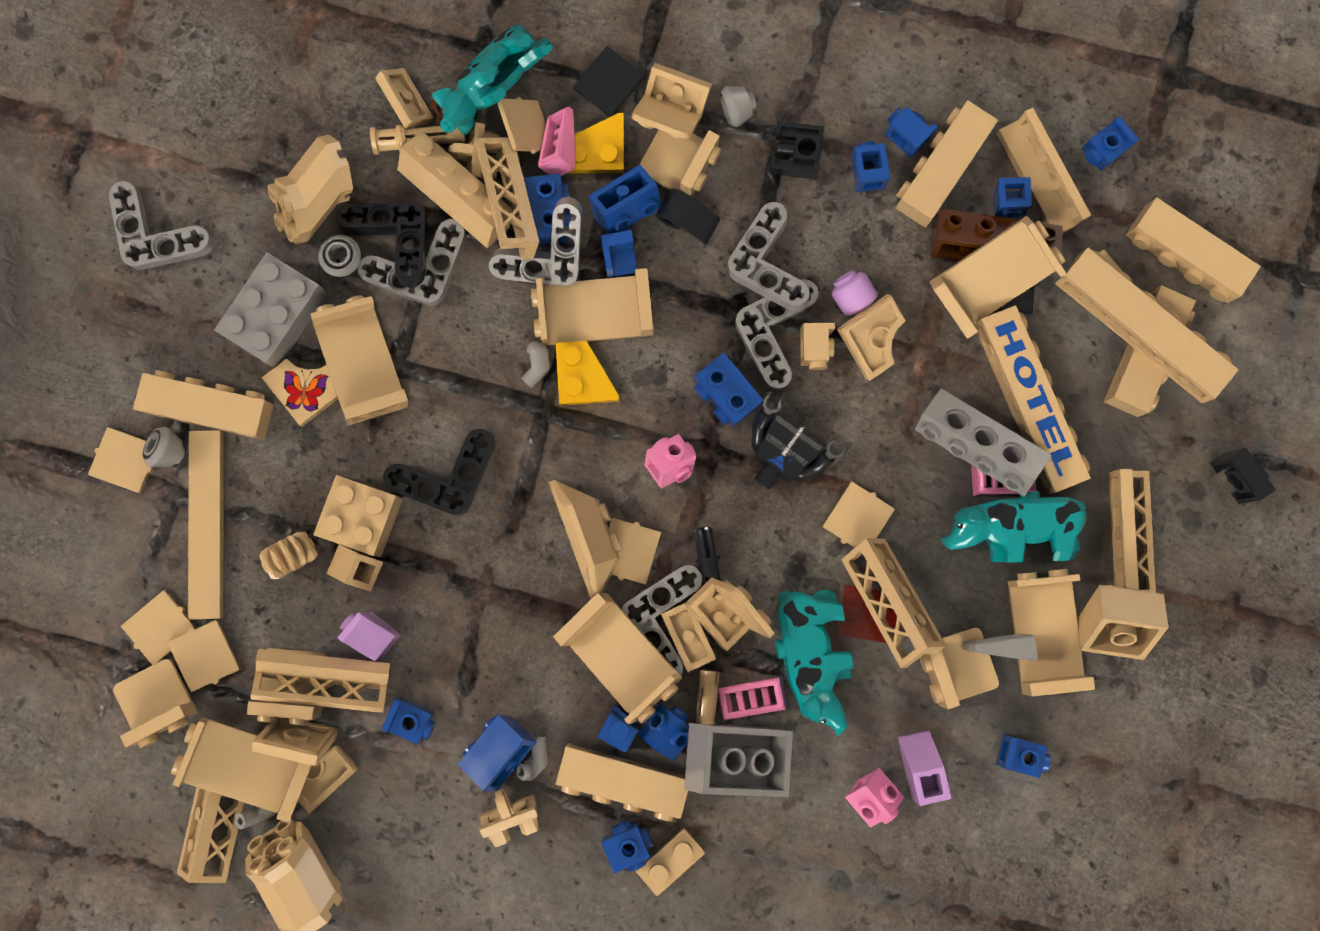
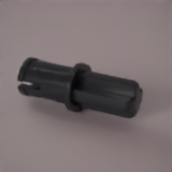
(706, 554)

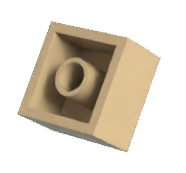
(358, 516)
(1122, 622)

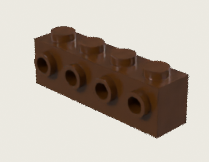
(961, 233)

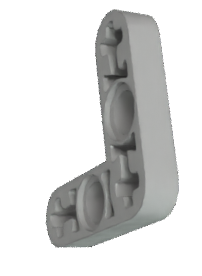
(141, 237)
(550, 261)
(758, 267)
(417, 293)
(764, 322)
(649, 622)

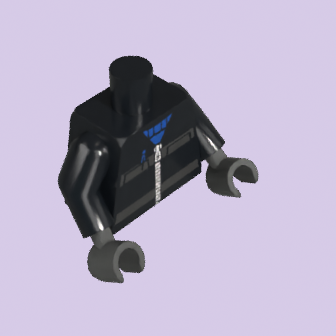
(788, 448)

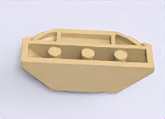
(588, 534)

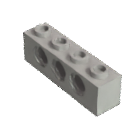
(982, 442)

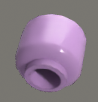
(854, 292)

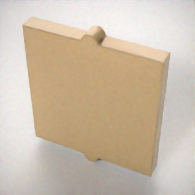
(523, 123)
(121, 461)
(857, 516)
(637, 550)
(156, 625)
(204, 655)

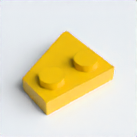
(601, 147)
(581, 376)

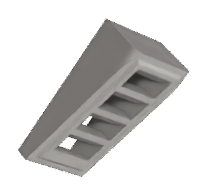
(1010, 646)

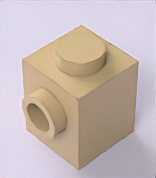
(354, 568)

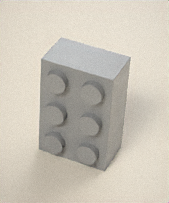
(271, 310)
(738, 760)

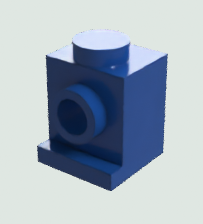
(909, 130)
(1109, 144)
(876, 156)
(1012, 203)
(400, 711)
(617, 731)
(1012, 756)

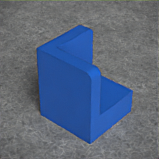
(619, 254)

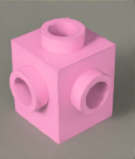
(670, 460)
(875, 798)

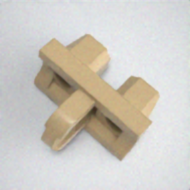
(468, 152)
(507, 815)

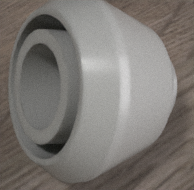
(737, 104)
(336, 250)
(163, 448)

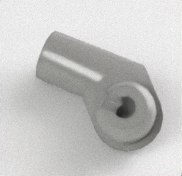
(539, 363)
(536, 762)
(252, 817)

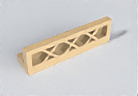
(1051, 184)
(515, 193)
(1125, 532)
(902, 598)
(317, 670)
(199, 838)

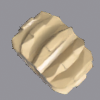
(288, 555)

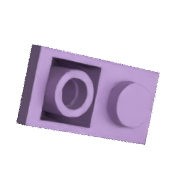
(368, 634)
(923, 768)

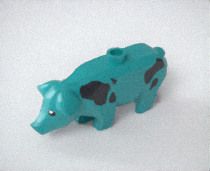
(489, 77)
(1018, 521)
(808, 655)

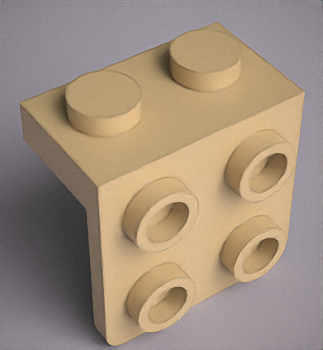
(672, 102)
(681, 161)
(727, 612)
(957, 672)
(153, 703)
(270, 711)

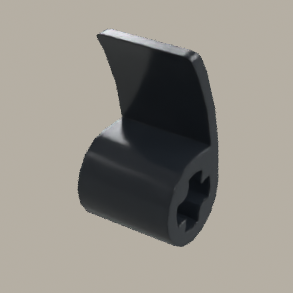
(685, 212)

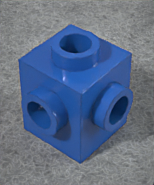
(666, 731)
(621, 856)

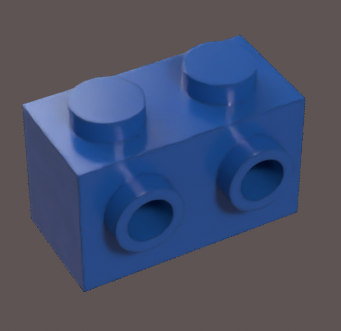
(543, 195)
(625, 200)
(727, 391)
(496, 752)

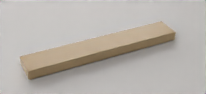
(206, 524)

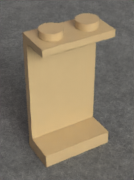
(997, 273)
(593, 309)
(358, 359)
(1048, 612)
(620, 657)
(223, 763)

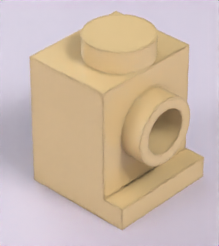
(816, 345)

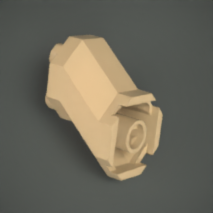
(311, 190)
(293, 877)

